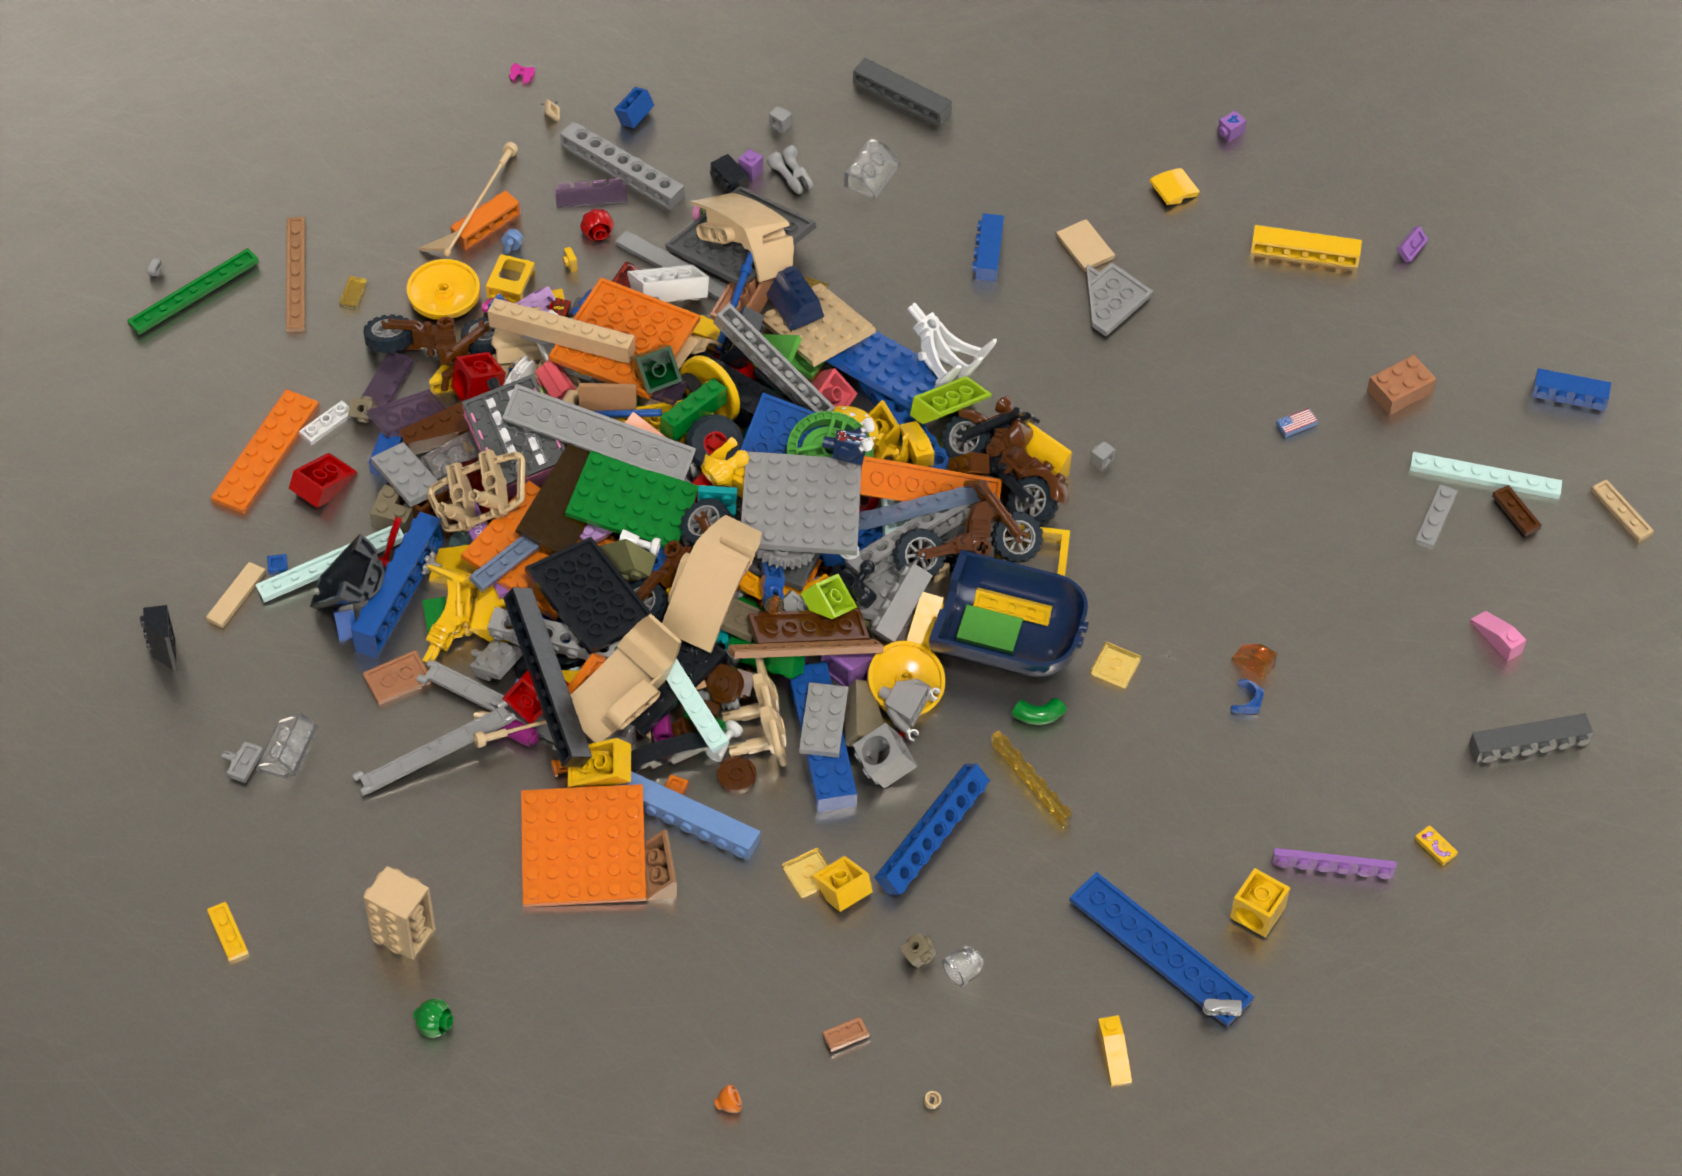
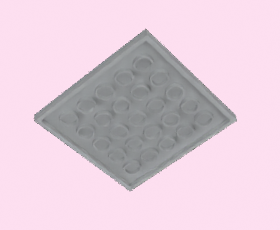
(802, 502)

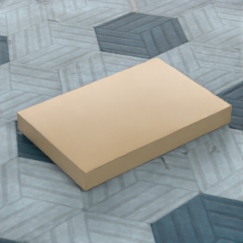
(1085, 245)

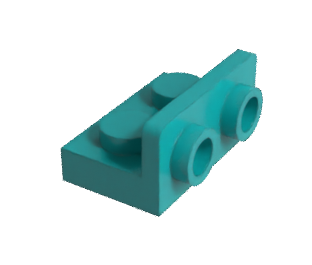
(726, 495)

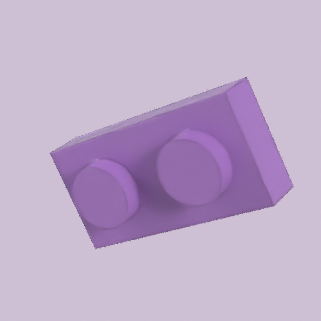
(1412, 244)

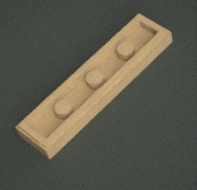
(1622, 510)
(235, 595)

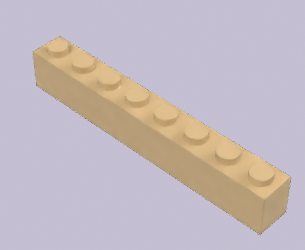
(561, 330)

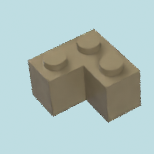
(387, 507)

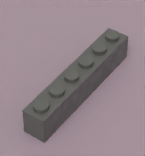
(902, 91)
(1531, 738)

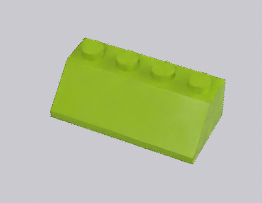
(947, 399)

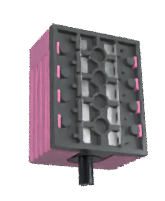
(490, 432)

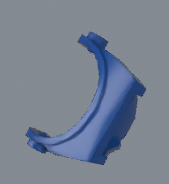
(1254, 705)

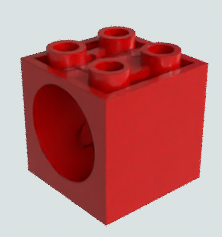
(472, 373)
(524, 699)

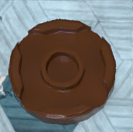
(724, 684)
(736, 775)

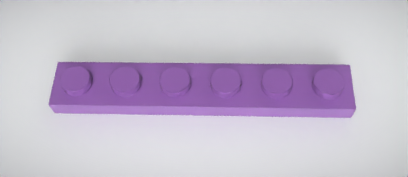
(1333, 863)

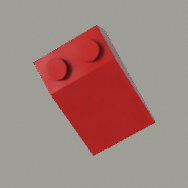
(321, 479)

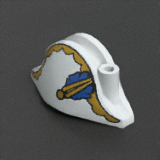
(518, 369)

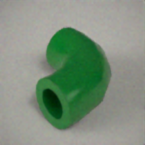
(1039, 714)

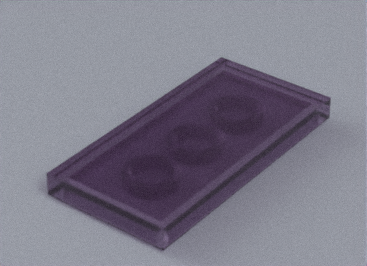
(404, 412)

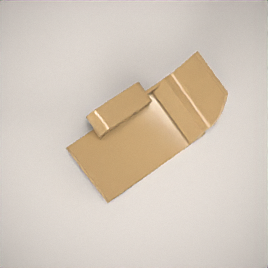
(754, 225)

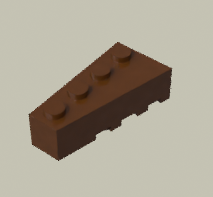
(435, 429)

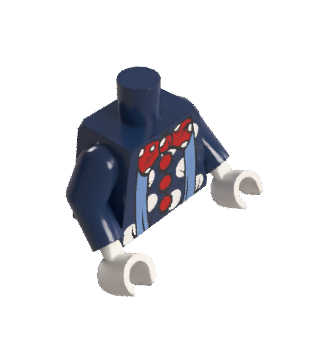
(851, 445)

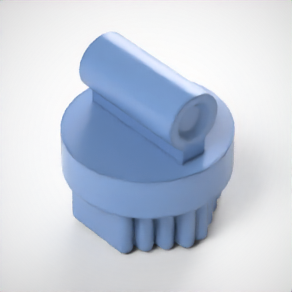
(511, 240)

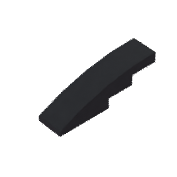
(666, 750)

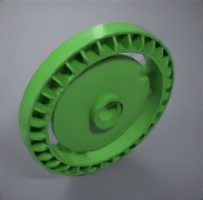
(813, 442)

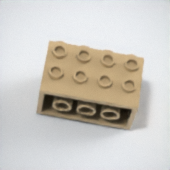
(399, 912)

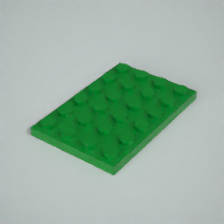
(630, 498)

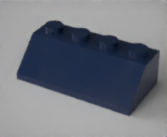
(794, 298)

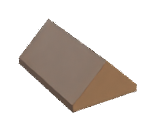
(607, 396)
(659, 868)

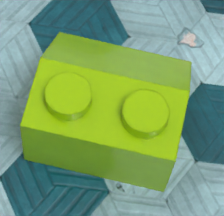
(829, 598)

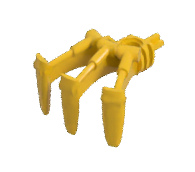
(456, 615)

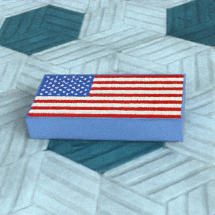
(1297, 422)

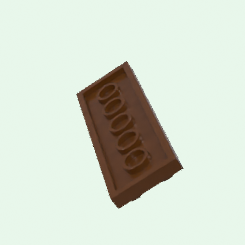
(806, 627)

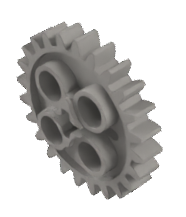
(785, 558)

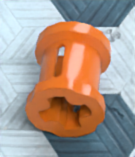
(557, 767)

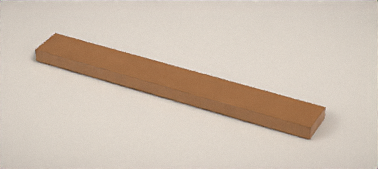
(295, 275)
(805, 648)

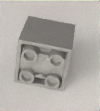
(894, 766)

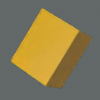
(886, 423)

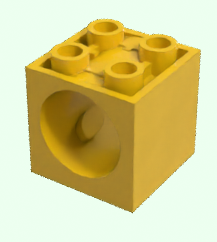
(1259, 902)

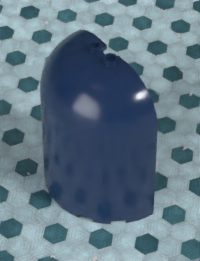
(1039, 648)

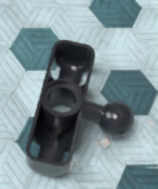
(855, 583)

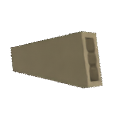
(861, 712)

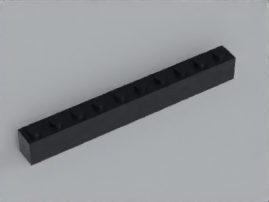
(547, 677)

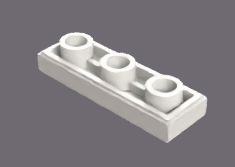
(325, 423)

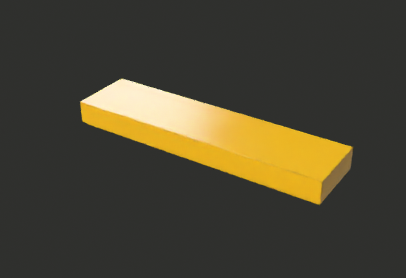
(1013, 606)

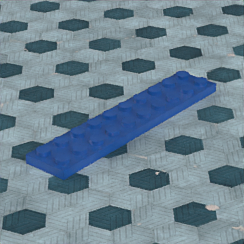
(1157, 945)

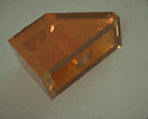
(1256, 659)

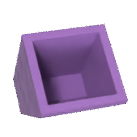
(848, 667)

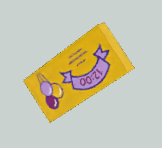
(1436, 845)

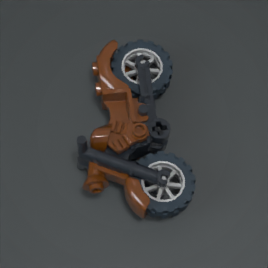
(1009, 457)

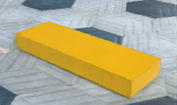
(227, 931)

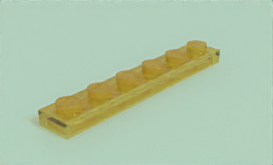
(1031, 779)

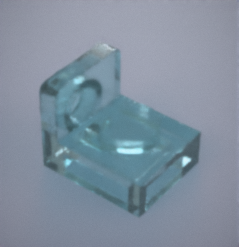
(458, 539)

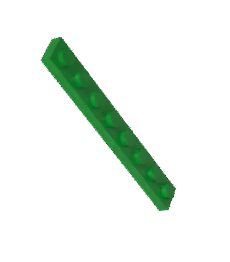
(193, 291)

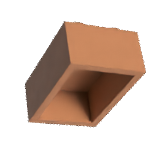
(1401, 384)

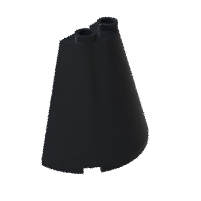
(351, 577)

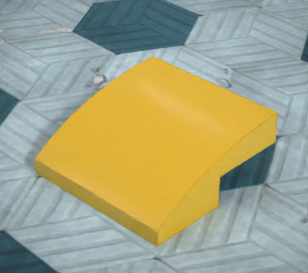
(1174, 186)

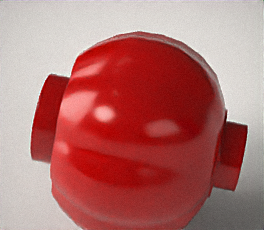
(599, 222)

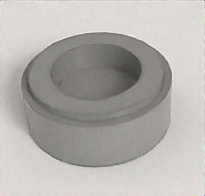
(154, 267)

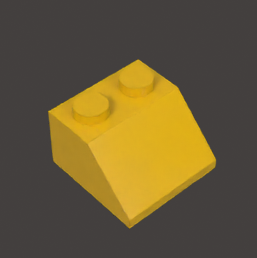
(843, 883)

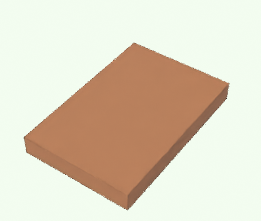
(395, 677)

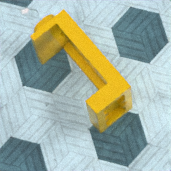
(507, 288)

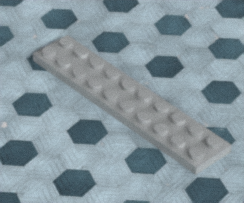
(597, 433)

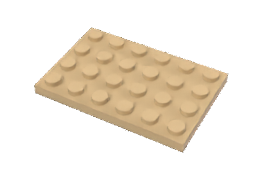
(828, 335)

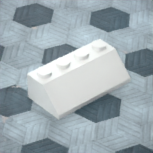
(671, 283)

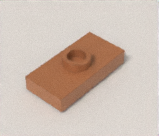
(845, 1034)

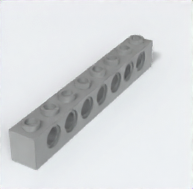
(622, 165)
(770, 361)
(882, 550)
(560, 632)

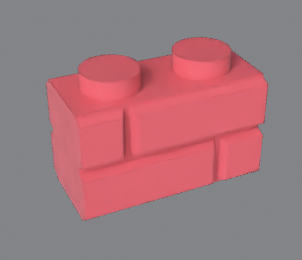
(554, 379)

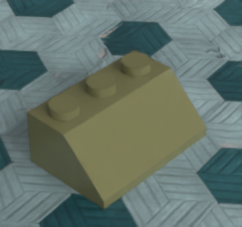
(630, 559)

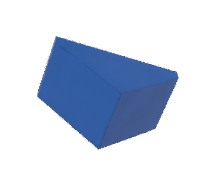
(344, 619)

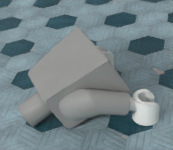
(906, 703)

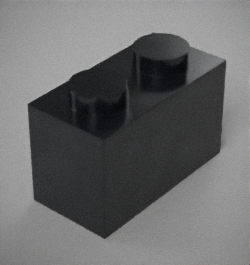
(728, 173)

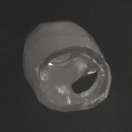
(963, 965)

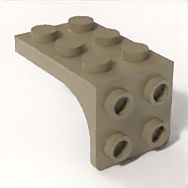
(736, 619)

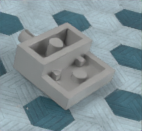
(495, 660)

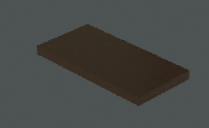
(545, 518)

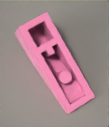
(1500, 635)

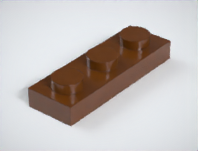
(1516, 510)

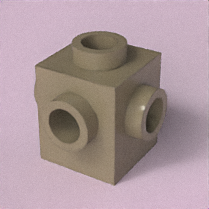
(359, 408)
(919, 949)

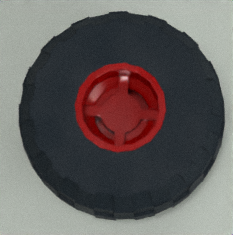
(710, 434)

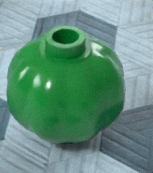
(433, 1018)

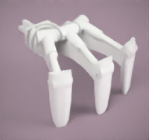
(939, 343)

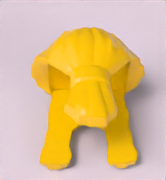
(899, 453)
(718, 469)

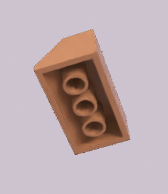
(753, 296)

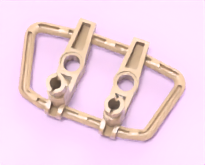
(493, 497)
(768, 711)

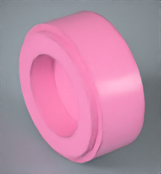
(697, 212)

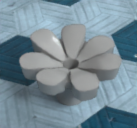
(430, 560)

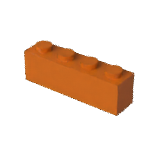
(487, 219)

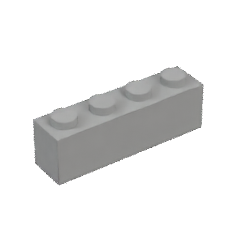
(900, 603)

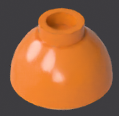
(729, 1099)

